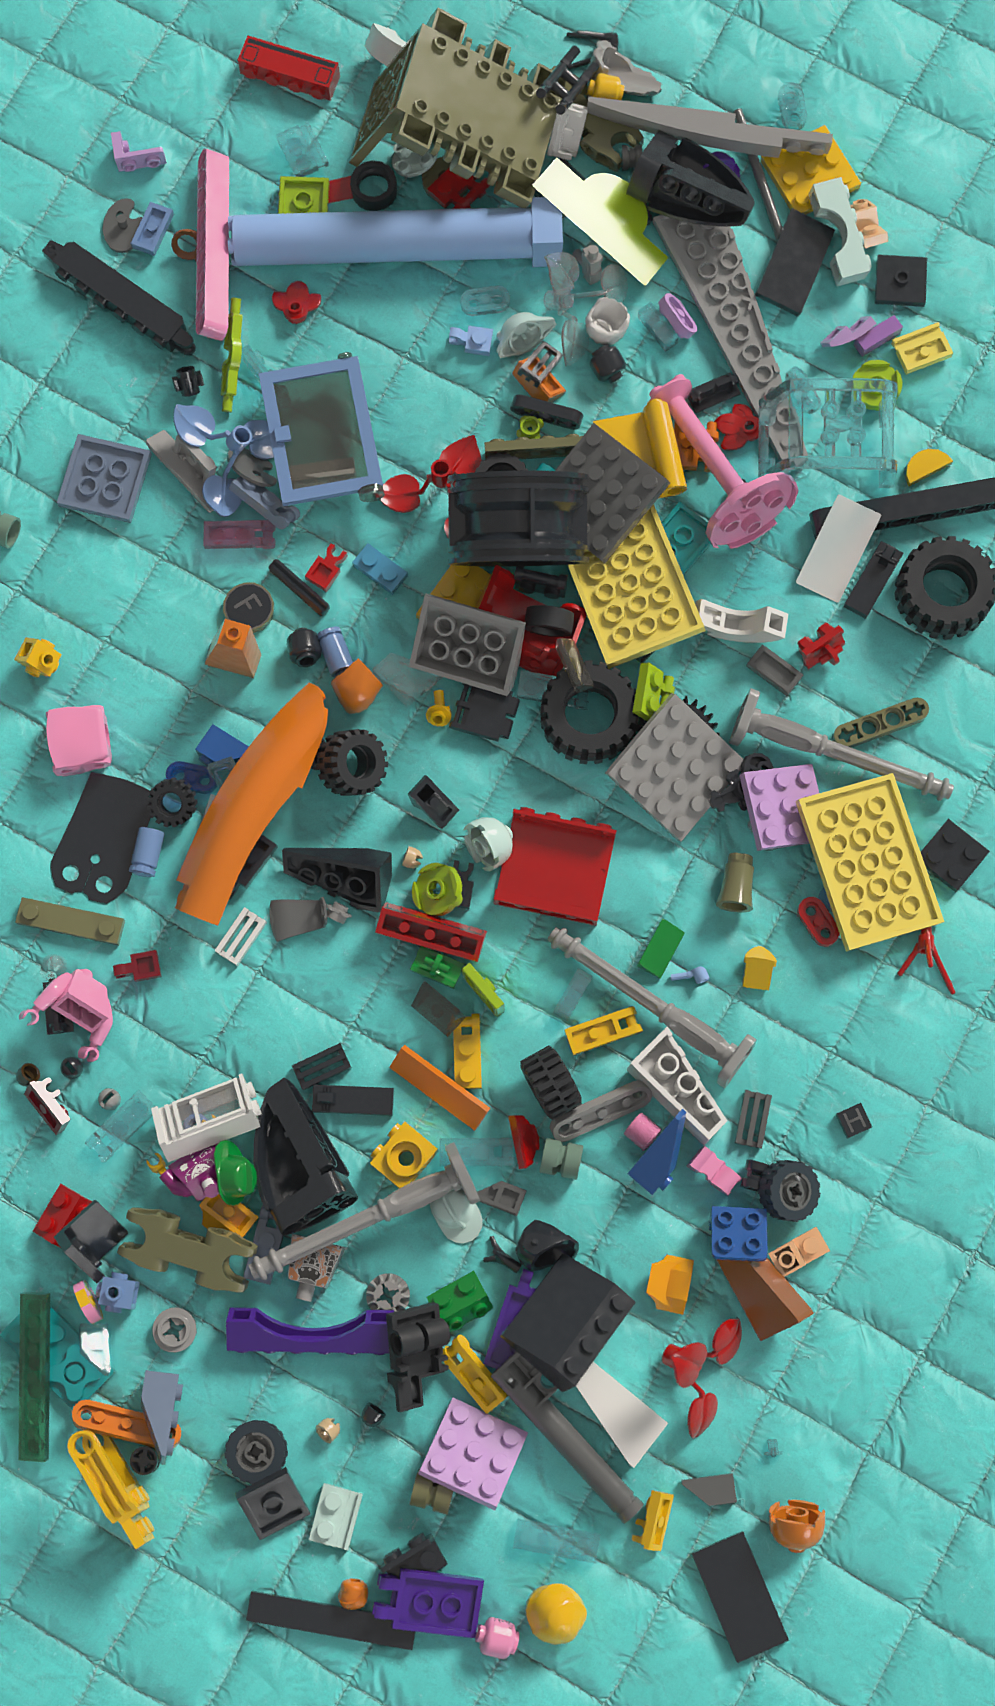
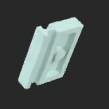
(336, 1516)

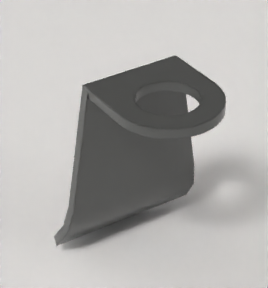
(296, 917)

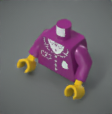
(190, 1174)

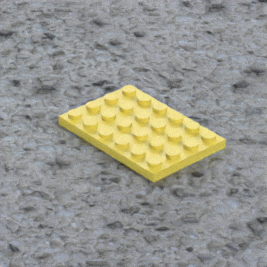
(637, 596)
(869, 862)

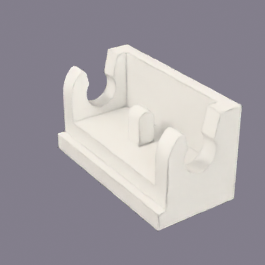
(567, 132)

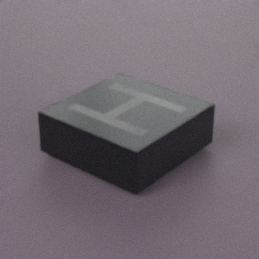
(854, 1120)

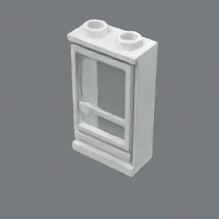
(206, 1118)

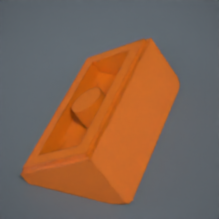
(548, 390)

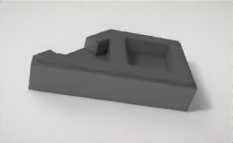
(503, 1197)
(713, 1489)

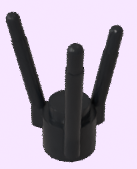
(610, 37)

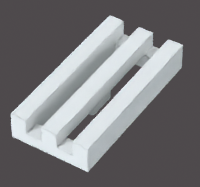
(231, 932)

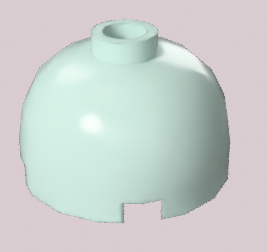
(489, 842)

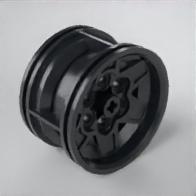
(518, 518)

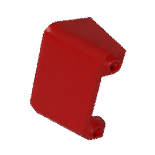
(537, 651)

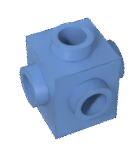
(127, 1294)

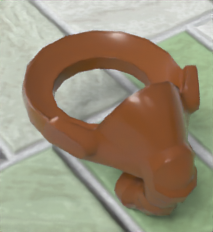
(178, 251)

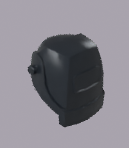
(543, 1245)

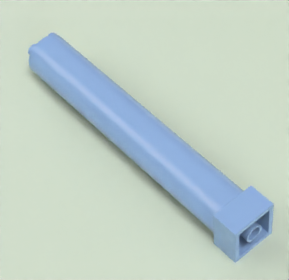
(397, 235)

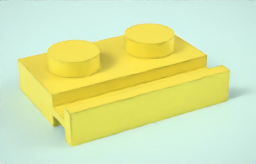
(922, 348)

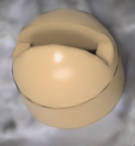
(410, 858)
(328, 1430)

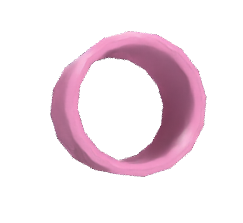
(642, 1131)

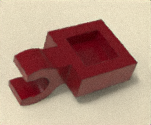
(142, 966)

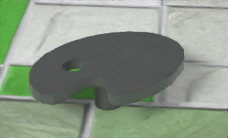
(120, 229)
(248, 465)

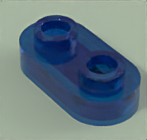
(193, 776)

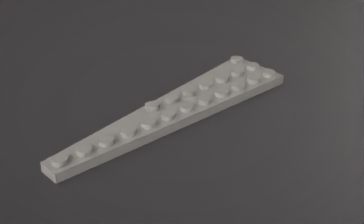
(722, 291)

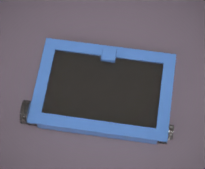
(321, 431)

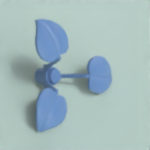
(196, 425)

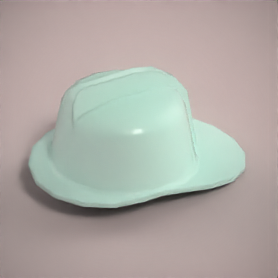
(457, 1217)

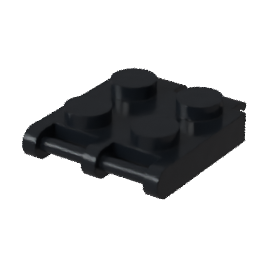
(485, 713)

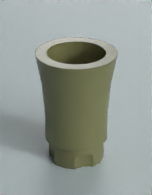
(737, 884)

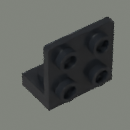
(90, 1238)
(420, 1555)

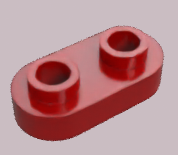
(818, 922)

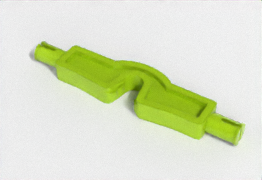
(231, 365)

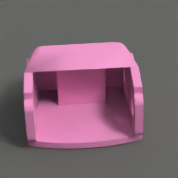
(78, 739)

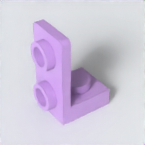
(131, 161)

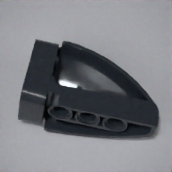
(679, 188)
(297, 1164)

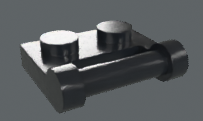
(547, 584)

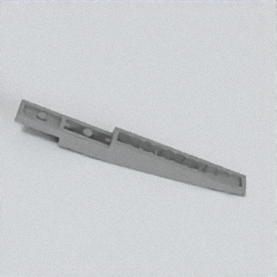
(710, 128)

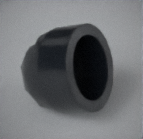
(76, 1063)
(372, 1415)

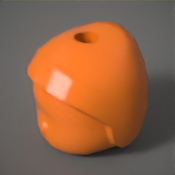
(353, 1594)

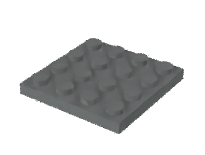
(619, 489)

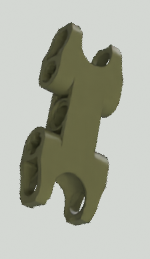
(602, 134)
(205, 1254)

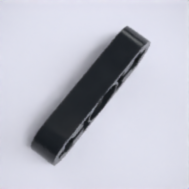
(547, 411)

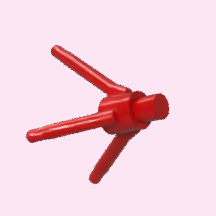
(926, 946)

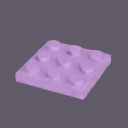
(772, 804)
(473, 1453)

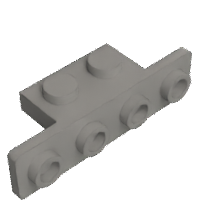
(185, 461)

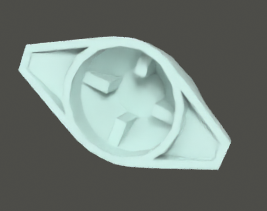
(523, 333)

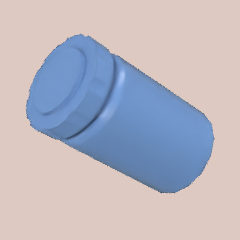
(334, 650)
(146, 852)

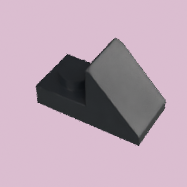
(432, 802)

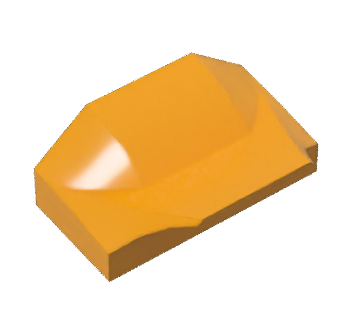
(231, 1218)
(670, 1283)

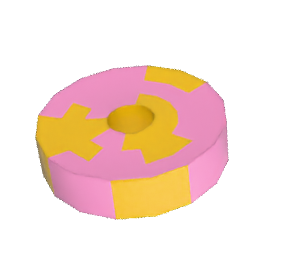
(88, 1301)

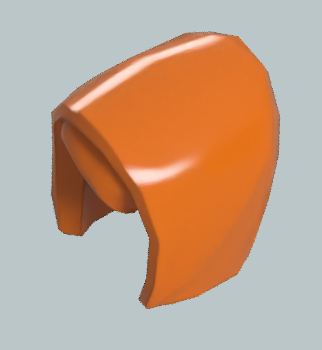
(356, 687)

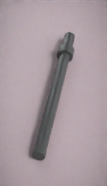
(762, 183)

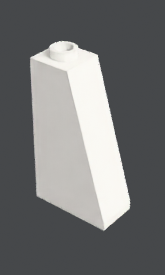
(621, 1413)

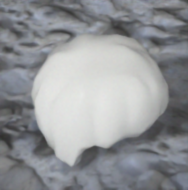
(607, 321)

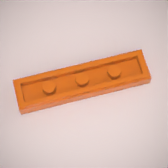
(439, 1087)

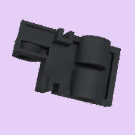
(415, 1351)

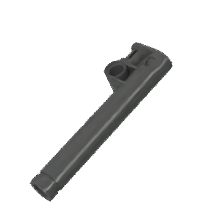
(531, 1395)

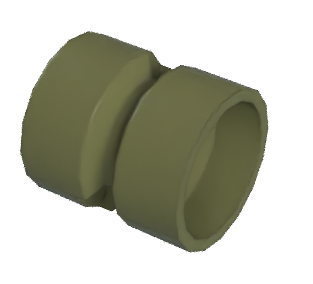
(431, 1494)

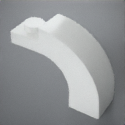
(383, 43)
(742, 626)

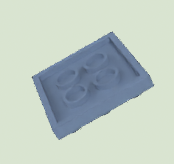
(104, 478)

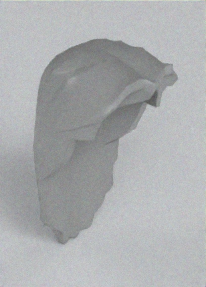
(634, 79)

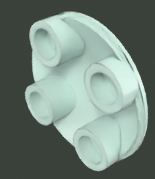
(409, 163)

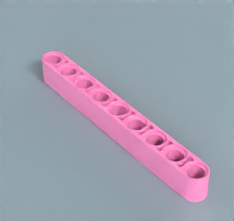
(212, 245)

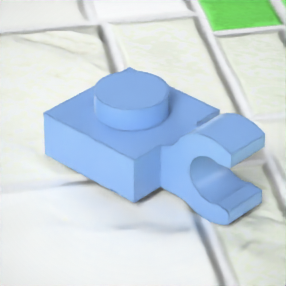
(476, 340)

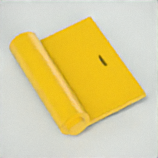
(651, 439)

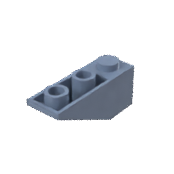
(157, 1403)

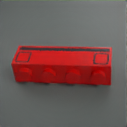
(288, 68)
(431, 931)

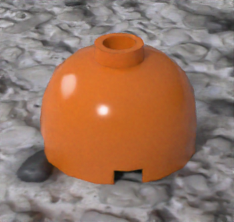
(797, 1525)

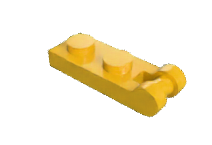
(602, 1030)
(468, 1054)
(473, 1374)

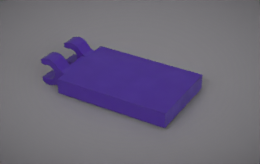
(515, 1298)
(431, 1602)

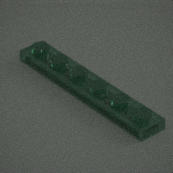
(34, 1376)

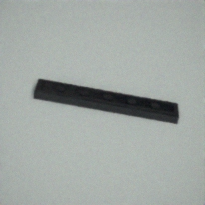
(326, 1620)

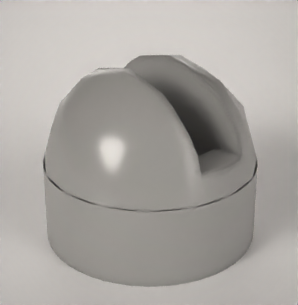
(113, 1102)

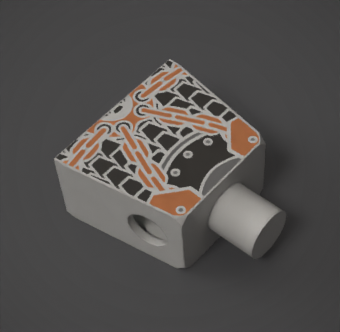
(314, 1269)

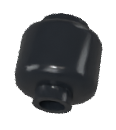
(607, 363)
(303, 647)

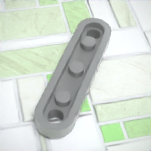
(601, 1111)

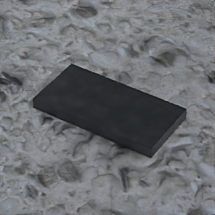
(795, 262)
(740, 1596)

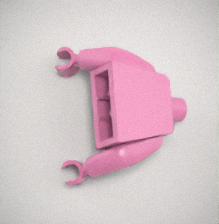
(81, 1001)

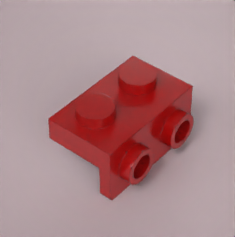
(59, 1212)

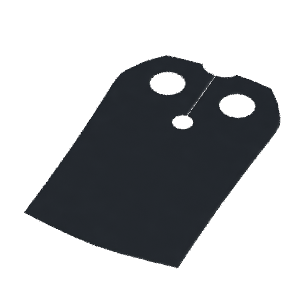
(102, 825)

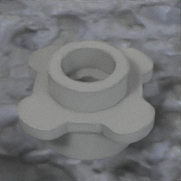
(338, 912)

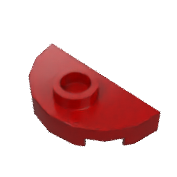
(525, 1140)

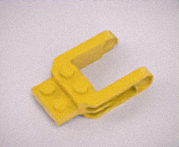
(113, 1485)

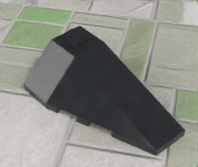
(351, 873)

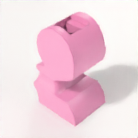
(715, 1170)

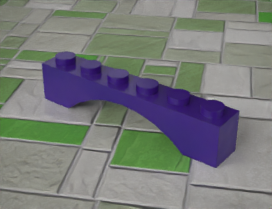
(255, 1331)

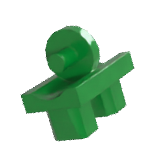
(437, 967)

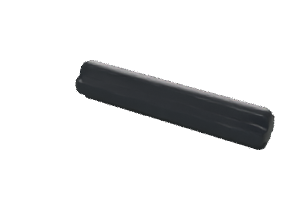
(300, 588)

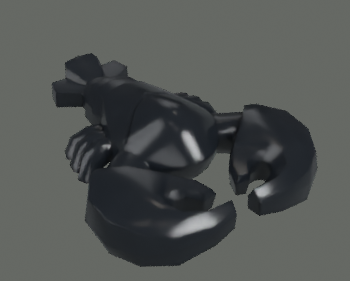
(734, 792)

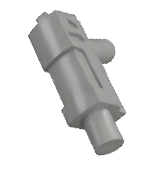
(590, 260)

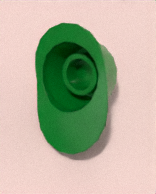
(234, 1173)

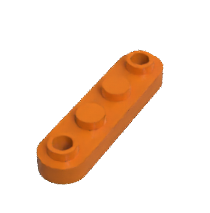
(116, 1422)

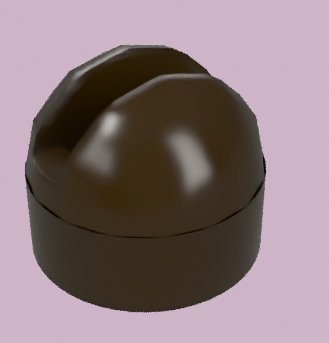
(27, 1074)

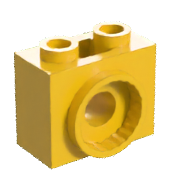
(403, 1139)

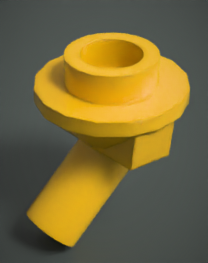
(439, 713)

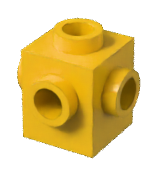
(38, 657)

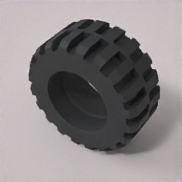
(953, 557)
(589, 746)

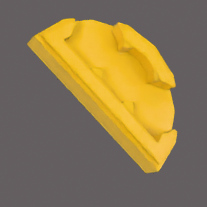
(925, 464)

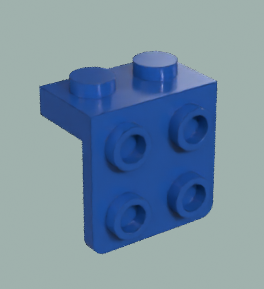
(738, 1233)

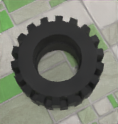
(369, 762)
(551, 1082)

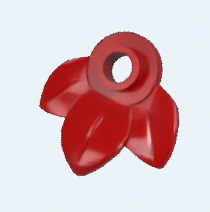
(296, 302)
(735, 425)

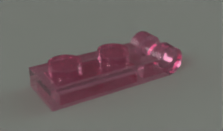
(238, 534)

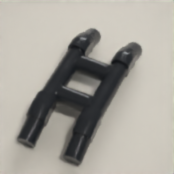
(577, 84)

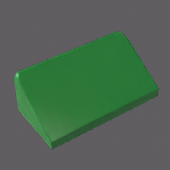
(661, 948)

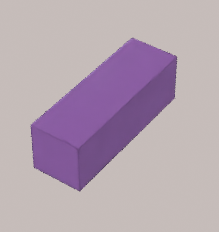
(878, 335)

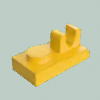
(655, 1525)

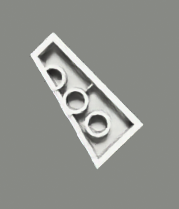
(677, 1086)

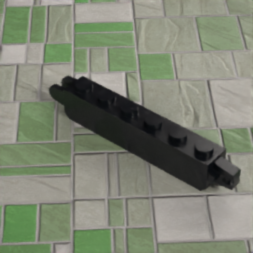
(120, 295)

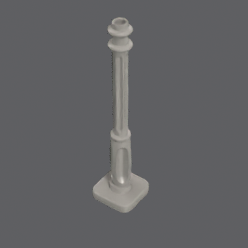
(805, 739)
(678, 1021)
(400, 1202)

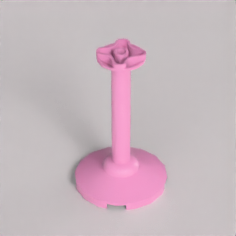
(749, 506)

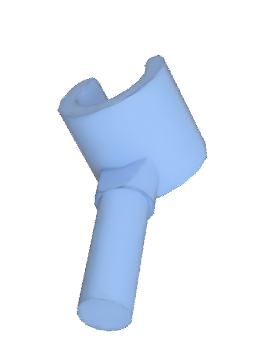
(699, 973)

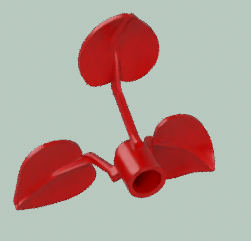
(403, 490)
(689, 1361)

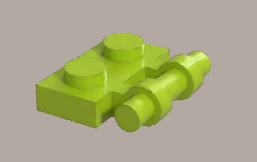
(649, 688)

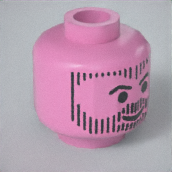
(497, 1638)

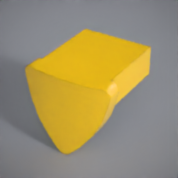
(758, 968)

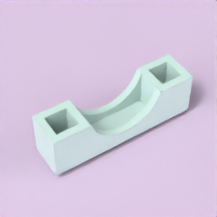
(832, 203)

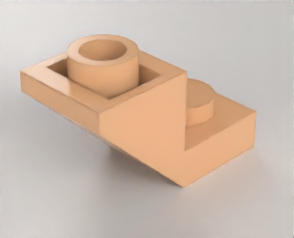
(868, 223)
(799, 1251)

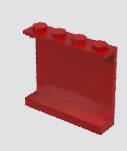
(556, 866)

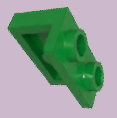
(461, 1301)

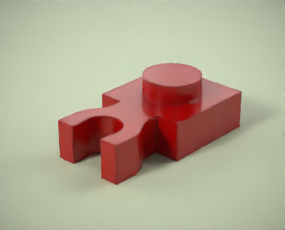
(325, 570)

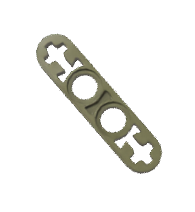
(879, 720)

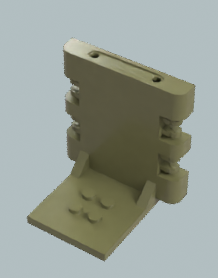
(466, 104)

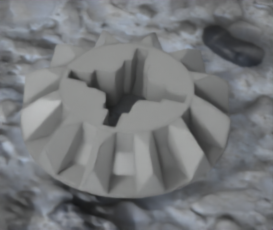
(392, 1282)
(163, 1324)

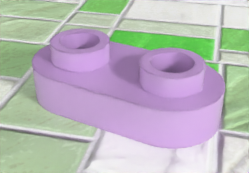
(677, 315)

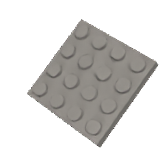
(674, 767)

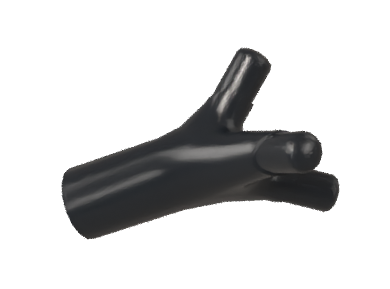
(501, 1257)

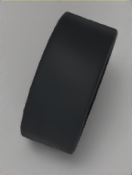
(373, 168)
(549, 621)

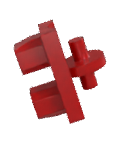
(823, 649)

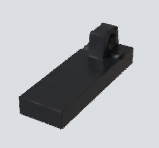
(873, 579)
(353, 1100)

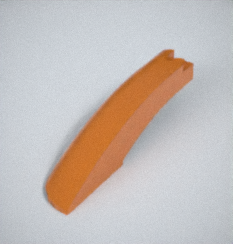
(248, 801)

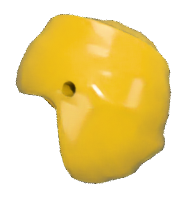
(555, 1613)

